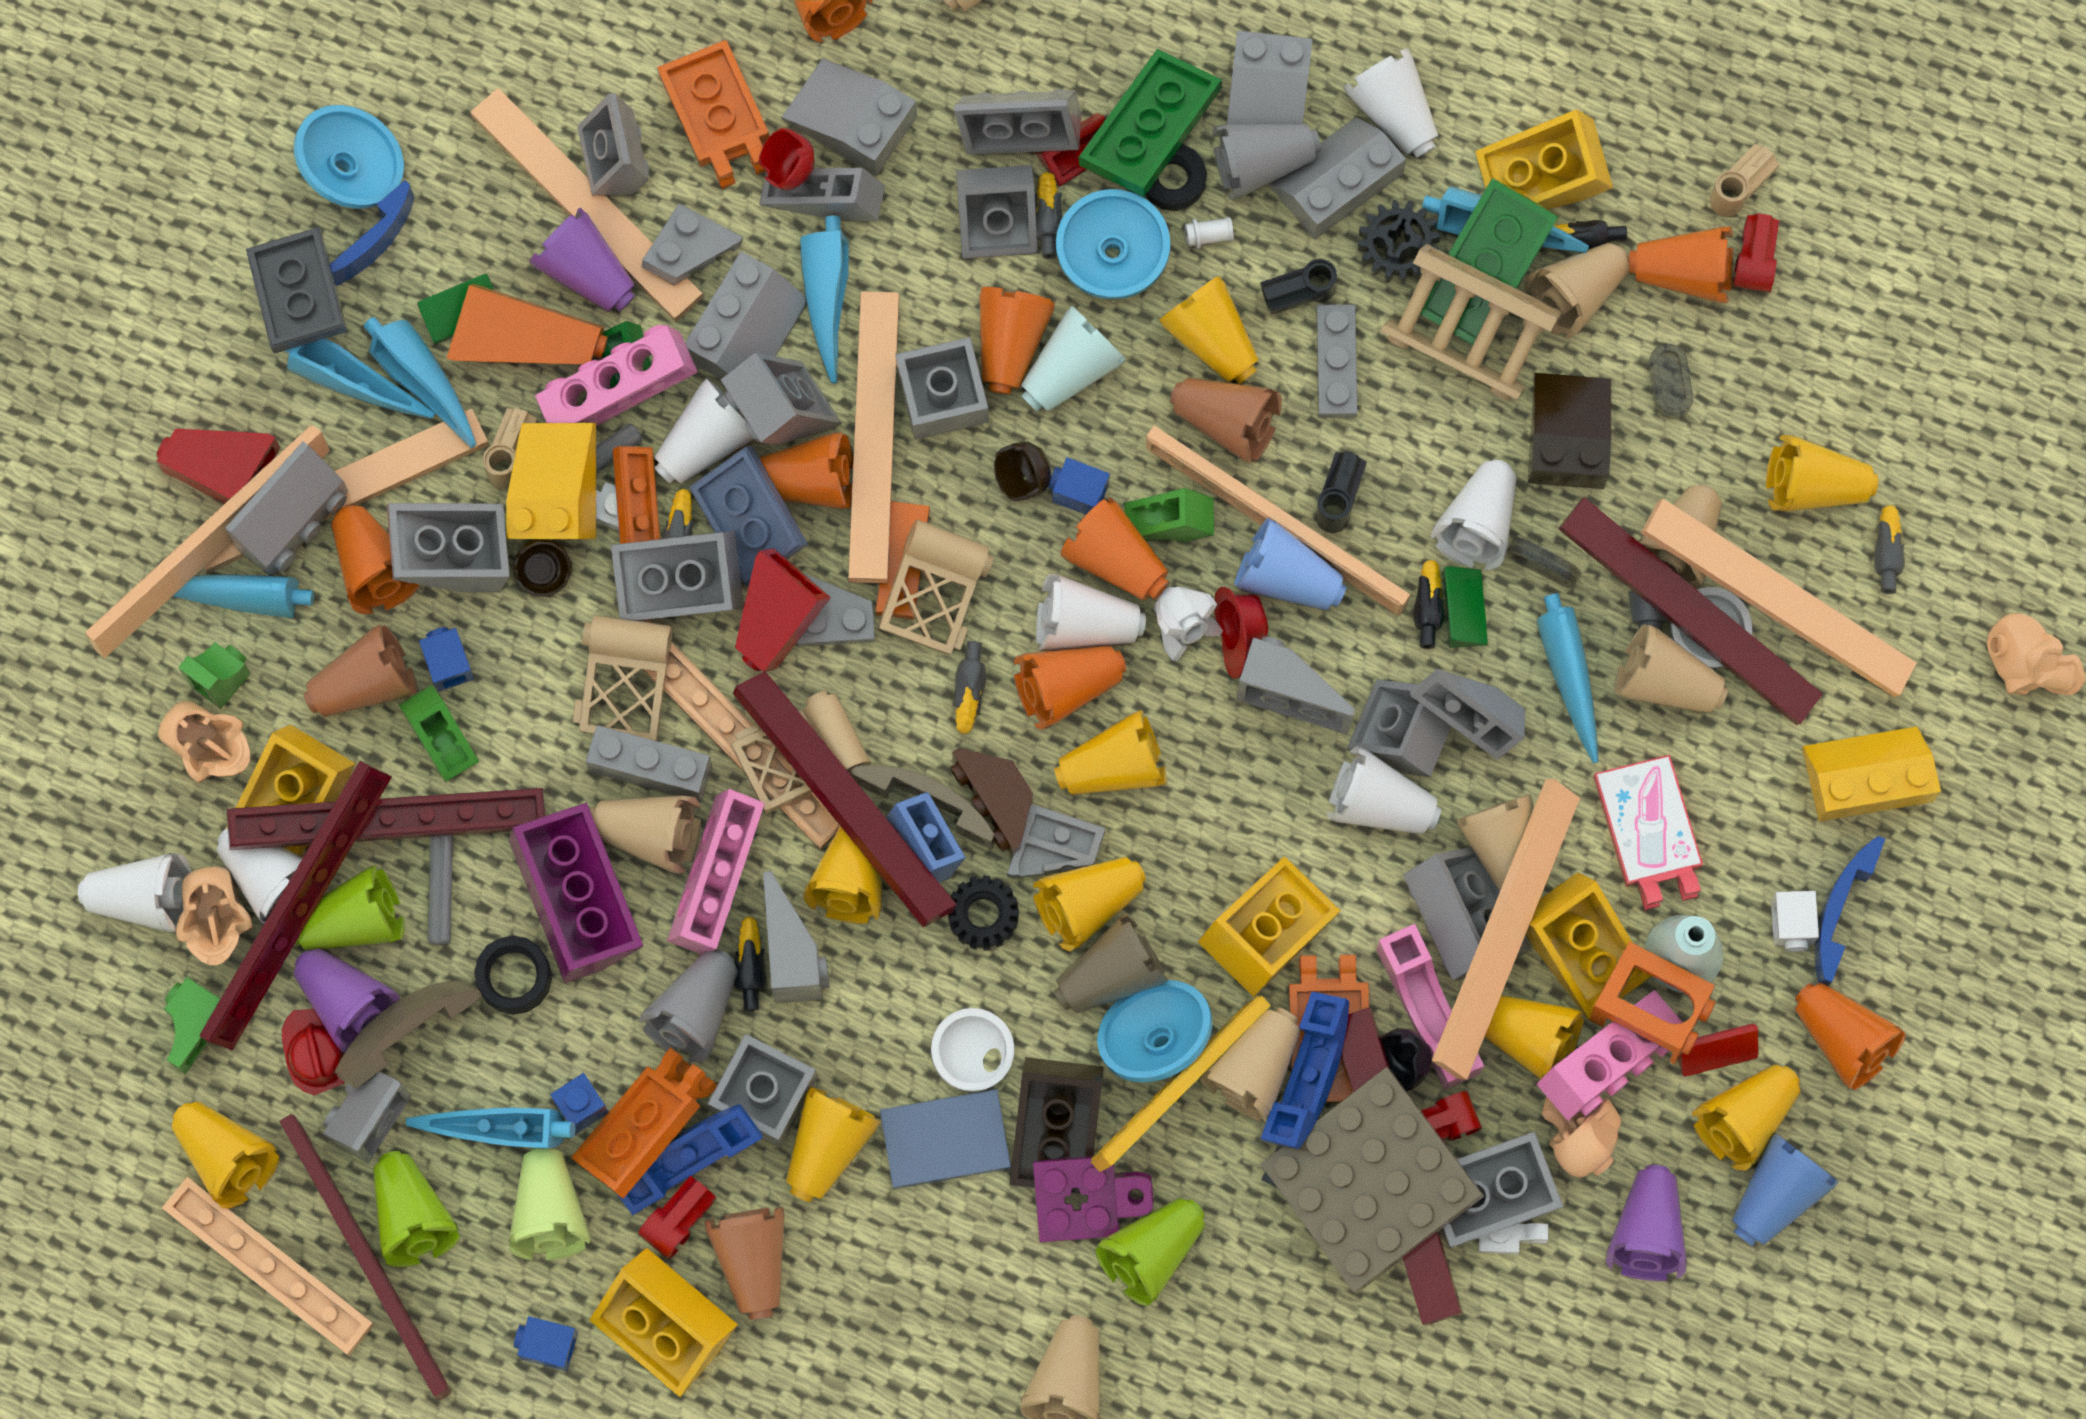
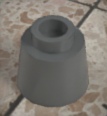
(1644, 613)

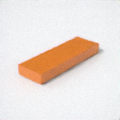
(636, 494)
(901, 521)

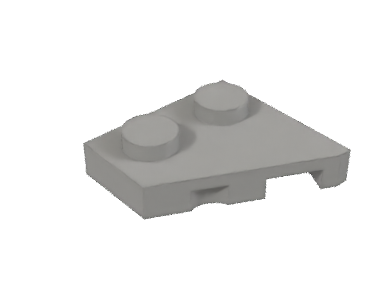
(687, 245)
(842, 620)
(1055, 844)

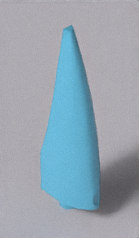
(1458, 205)
(825, 279)
(414, 367)
(342, 372)
(248, 593)
(1569, 667)
(500, 1126)

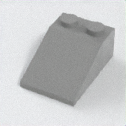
(1269, 79)
(852, 114)
(778, 399)
(449, 545)
(677, 576)
(1286, 685)
(793, 955)

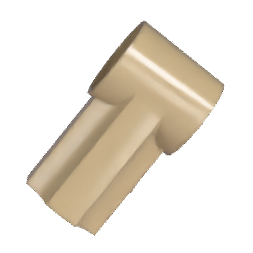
(1743, 180)
(505, 446)

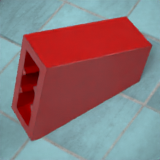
(216, 460)
(776, 611)

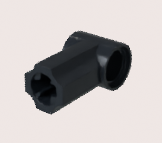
(1296, 289)
(1340, 490)

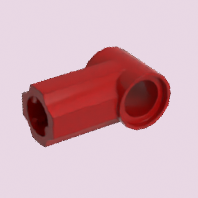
(1756, 262)
(1453, 1116)
(673, 1222)

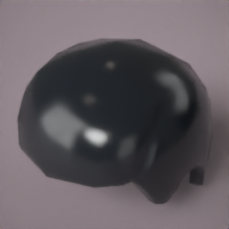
(1407, 1057)

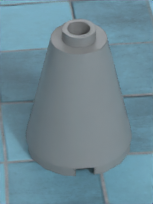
(1261, 153)
(692, 1006)

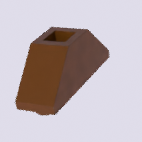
(998, 794)

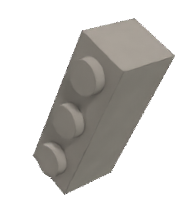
(648, 763)

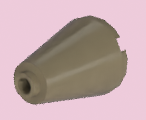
(1111, 969)

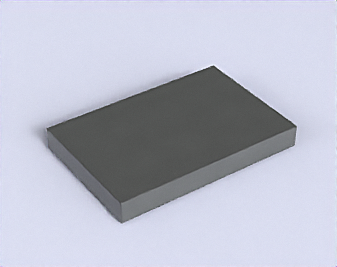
(296, 290)

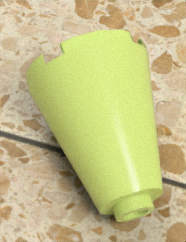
(547, 1209)

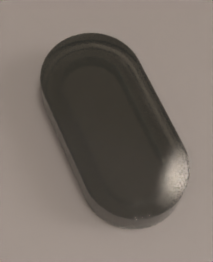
(1670, 381)
(1543, 562)

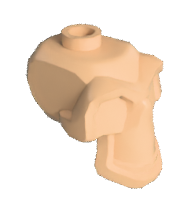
(2032, 658)
(205, 741)
(211, 915)
(1584, 1142)

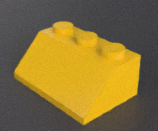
(1871, 773)
(662, 1321)

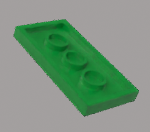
(1150, 122)
(1498, 240)

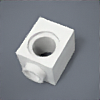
(1794, 920)

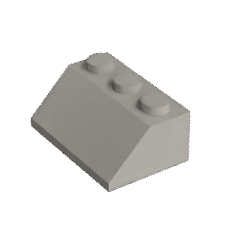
(1019, 122)
(1345, 175)
(745, 316)
(287, 510)
(1455, 904)
(1513, 1186)

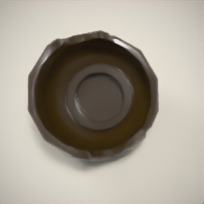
(1022, 461)
(541, 568)

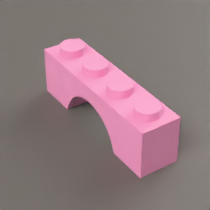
(1420, 992)

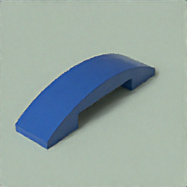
(394, 211)
(1826, 951)
(1312, 1072)
(692, 1151)

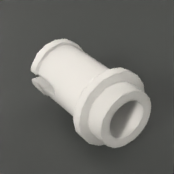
(1208, 232)

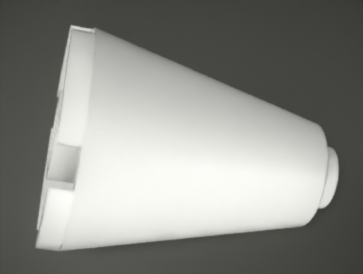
(1396, 103)
(702, 435)
(1479, 518)
(1084, 617)
(1381, 797)
(259, 873)
(139, 891)

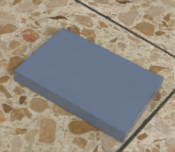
(745, 500)
(945, 1139)

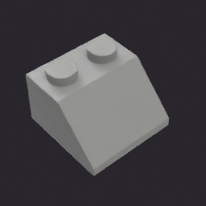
(613, 148)
(997, 211)
(1400, 729)
(366, 1115)

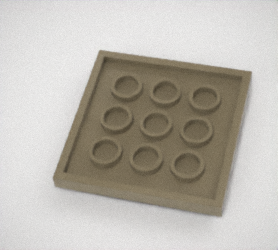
(1372, 1180)

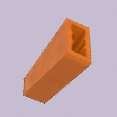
(519, 331)

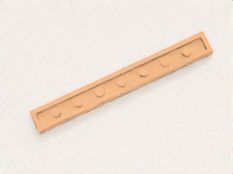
(573, 191)
(874, 437)
(391, 469)
(1260, 509)
(187, 558)
(1778, 597)
(721, 722)
(1506, 929)

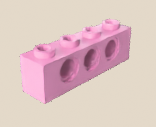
(670, 366)
(715, 871)
(1604, 1063)

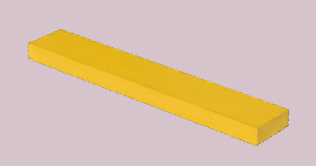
(1179, 1084)

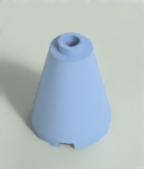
(1288, 570)

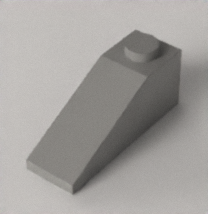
(829, 192)
(1474, 710)

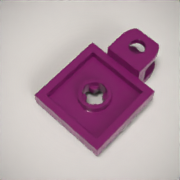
(1106, 1195)

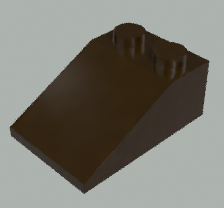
(1570, 431)
(1055, 1115)

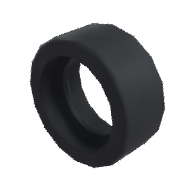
(510, 945)

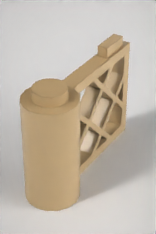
(946, 557)
(626, 645)
(830, 723)

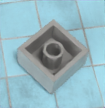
(942, 388)
(767, 1087)

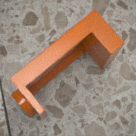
(1671, 1036)

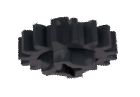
(1384, 236)

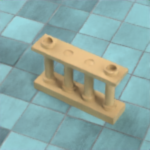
(1501, 300)

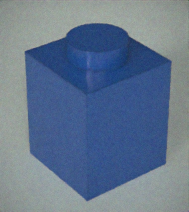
(1078, 485)
(446, 658)
(579, 1103)
(546, 1343)

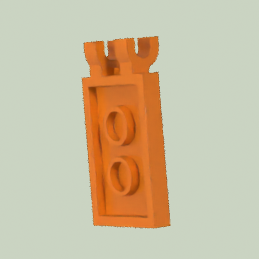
(715, 109)
(1342, 987)
(643, 1123)

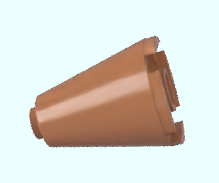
(1229, 413)
(362, 676)
(751, 1257)

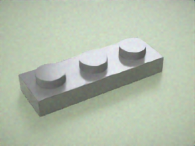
(1336, 361)

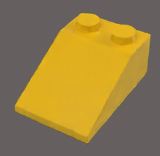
(1550, 162)
(553, 482)
(296, 771)
(1268, 926)
(1580, 940)

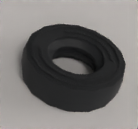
(1190, 192)

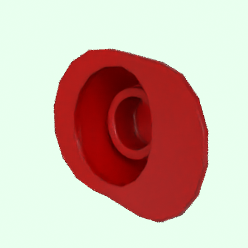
(1240, 620)
(310, 1052)

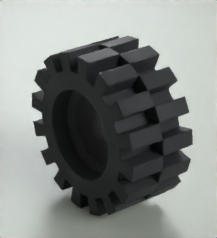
(984, 936)

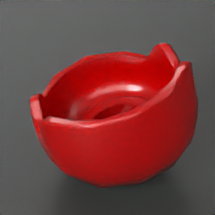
(787, 159)

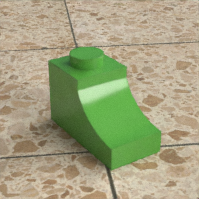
(1173, 515)
(216, 673)
(438, 733)
(190, 1010)

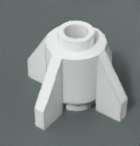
(1184, 618)

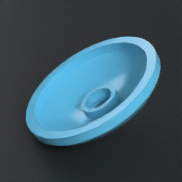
(357, 145)
(1113, 221)
(1155, 1032)

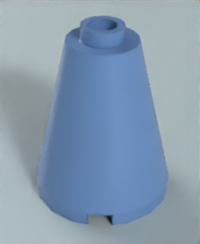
(1779, 1192)

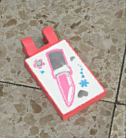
(1650, 828)

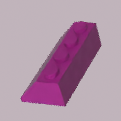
(575, 892)

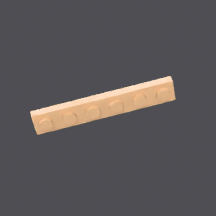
(268, 1266)

